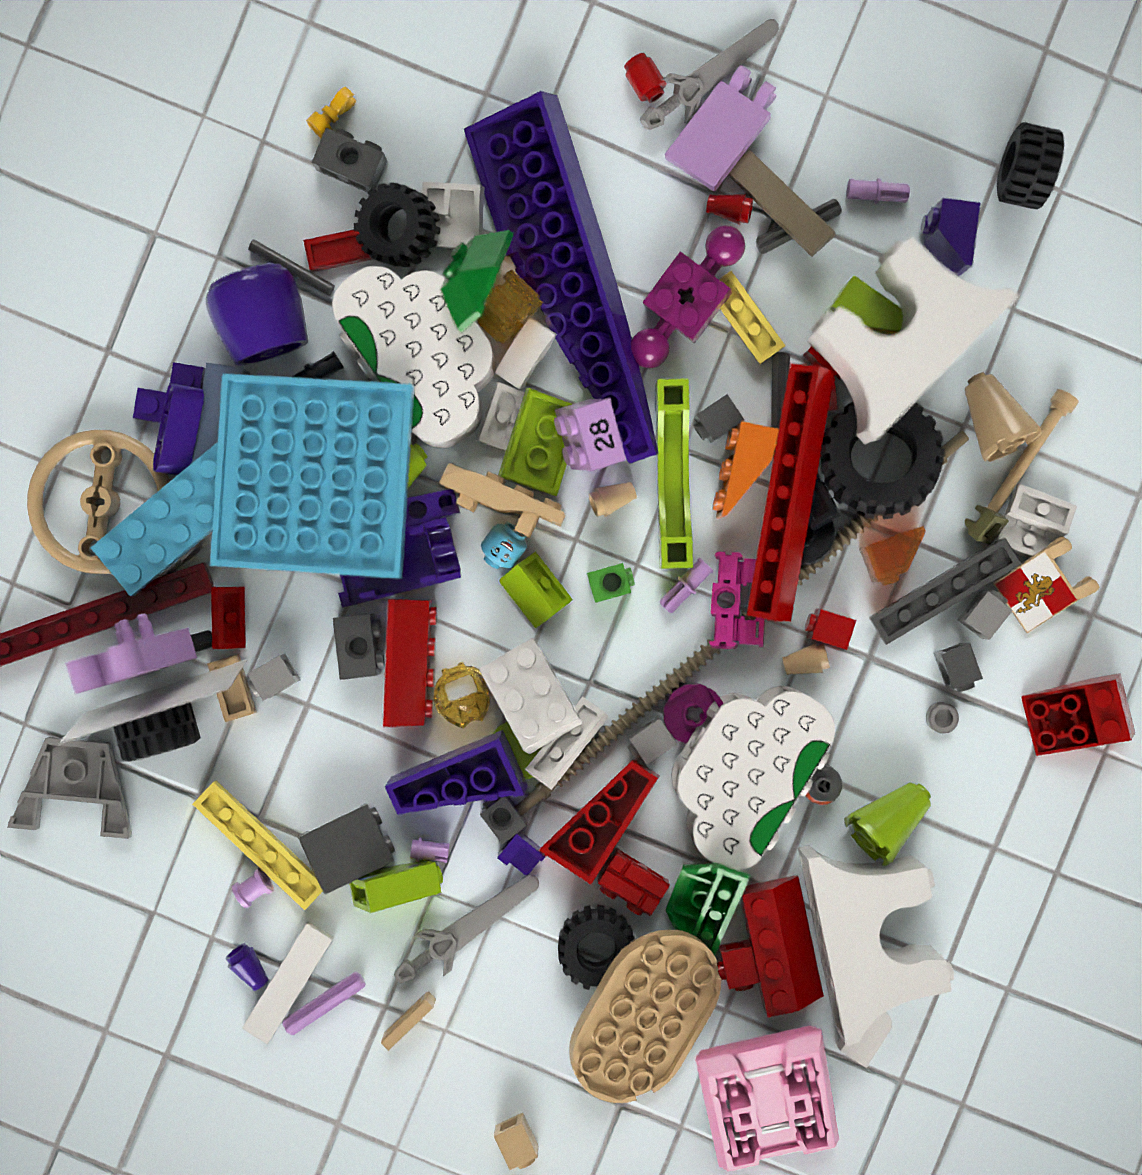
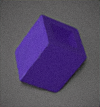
(521, 853)

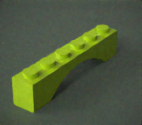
(673, 473)

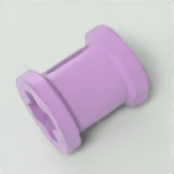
(252, 888)

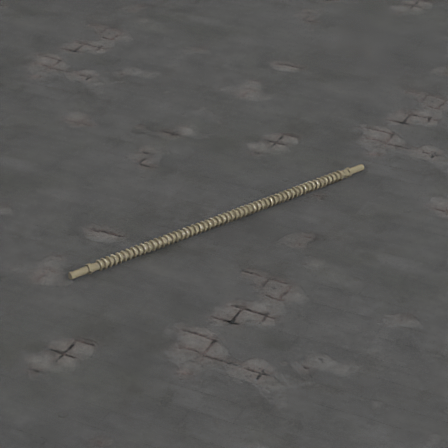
(699, 658)

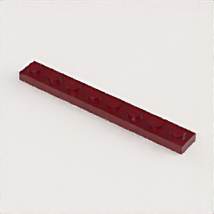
(104, 614)

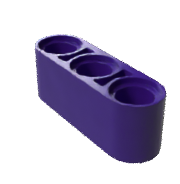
(178, 429)

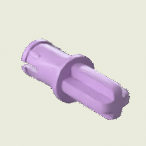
(877, 191)
(685, 585)

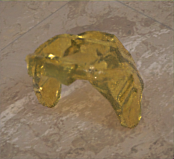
(468, 707)

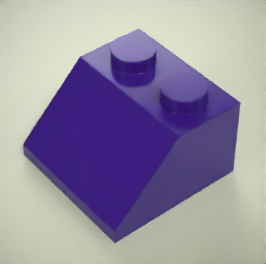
(952, 233)

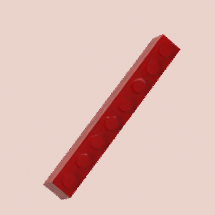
(790, 492)

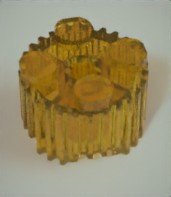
(508, 306)

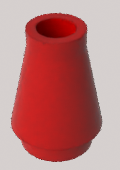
(734, 208)

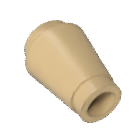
(611, 498)
(807, 660)

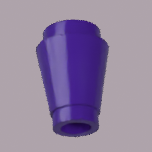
(246, 965)

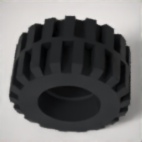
(1030, 165)
(374, 222)
(157, 733)
(579, 926)

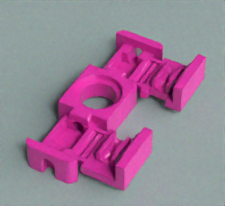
(726, 625)

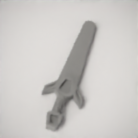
(692, 87)
(458, 934)

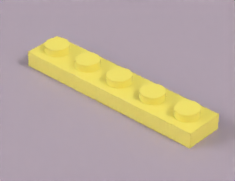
(259, 844)

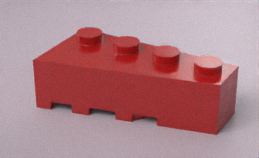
(596, 829)

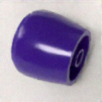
(257, 313)

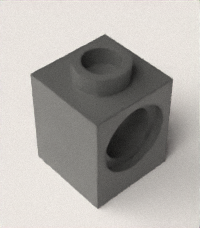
(717, 419)
(958, 667)
(508, 829)

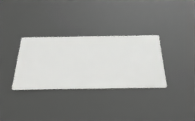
(155, 701)

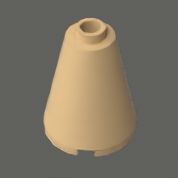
(998, 418)

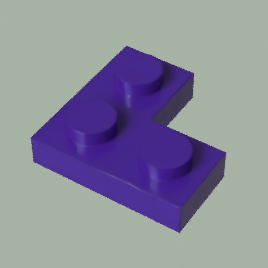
(150, 402)

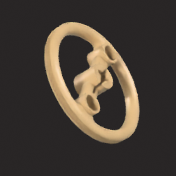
(100, 489)

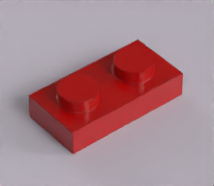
(228, 617)

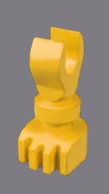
(340, 104)

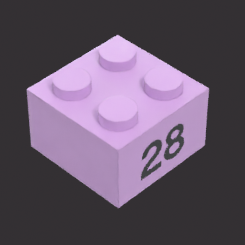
(589, 435)

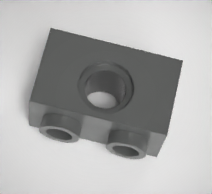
(336, 146)
(349, 662)

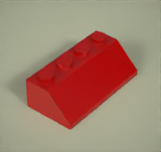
(408, 662)
(781, 945)

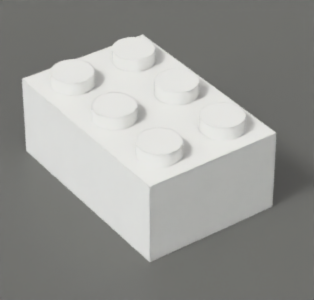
(530, 696)

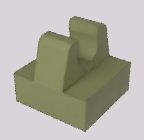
(987, 526)

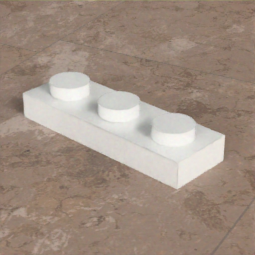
(559, 754)

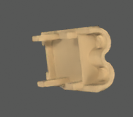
(493, 493)

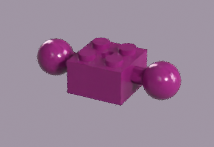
(723, 248)

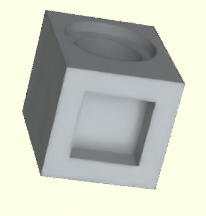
(985, 614)
(272, 677)
(651, 741)

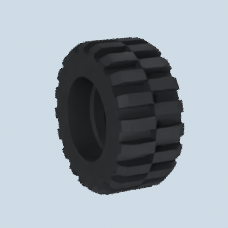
(876, 497)

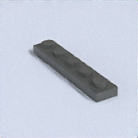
(944, 590)

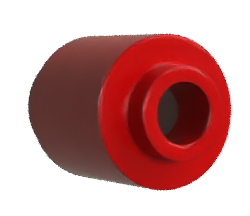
(645, 78)

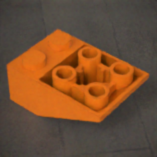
(749, 455)

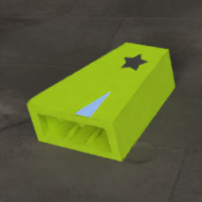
(396, 885)

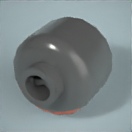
(830, 785)

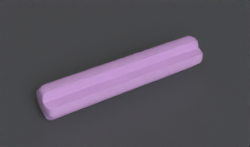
(324, 1003)

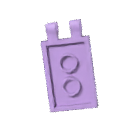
(722, 130)

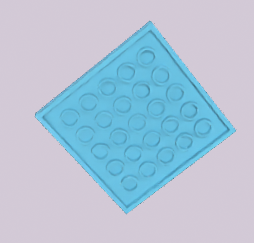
(312, 475)

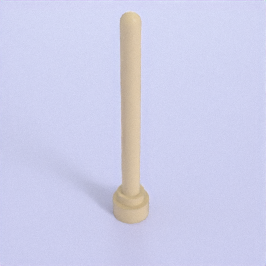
(1061, 405)

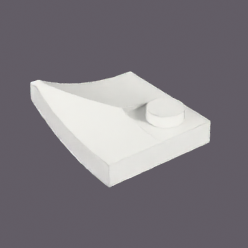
(458, 209)

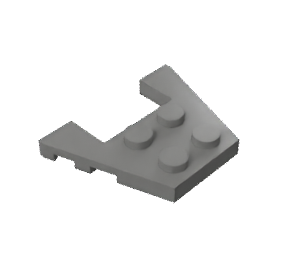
(77, 773)

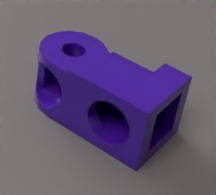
(431, 507)

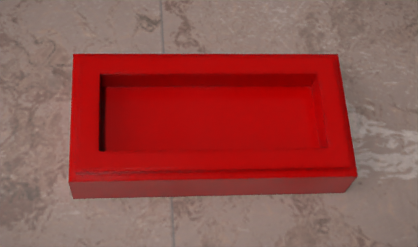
(334, 250)

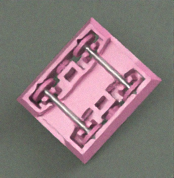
(768, 1097)

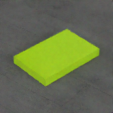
(535, 447)

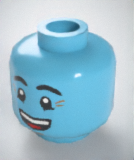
(503, 546)

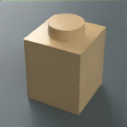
(516, 1142)

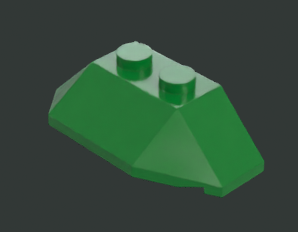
(472, 276)
(706, 901)

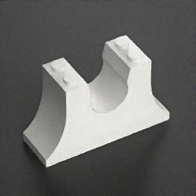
(938, 325)
(847, 915)

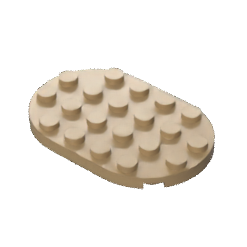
(645, 1016)

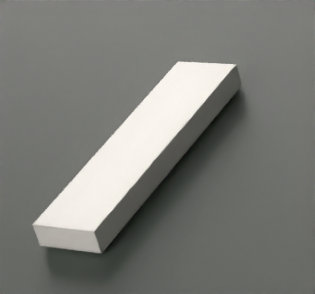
(287, 982)

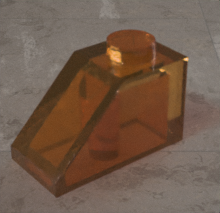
(892, 555)

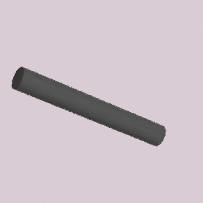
(294, 268)

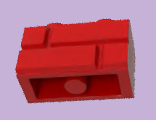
(632, 882)

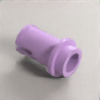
(429, 850)

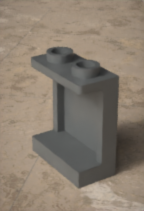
(347, 848)

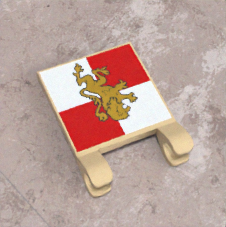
(1040, 588)

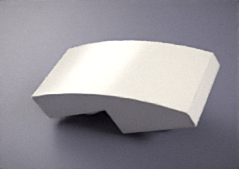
(525, 352)

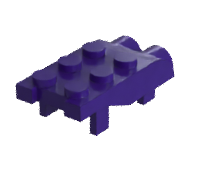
(427, 561)

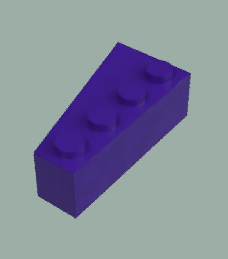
(467, 774)

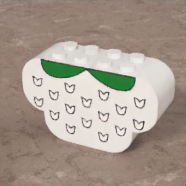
(411, 339)
(749, 771)

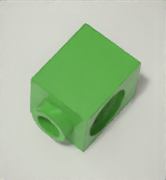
(596, 582)

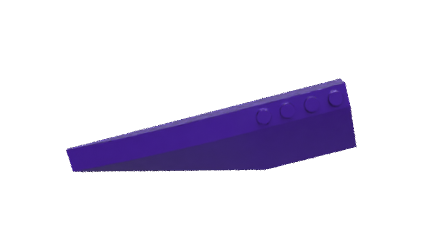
(560, 253)

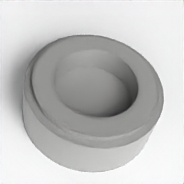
(942, 717)

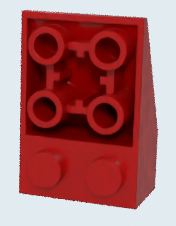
(1079, 715)

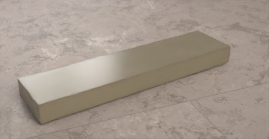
(781, 203)

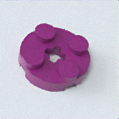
(677, 707)

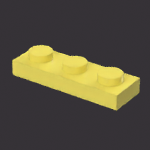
(749, 321)

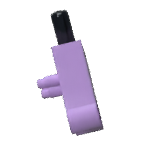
(136, 657)

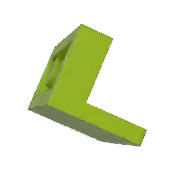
(535, 589)

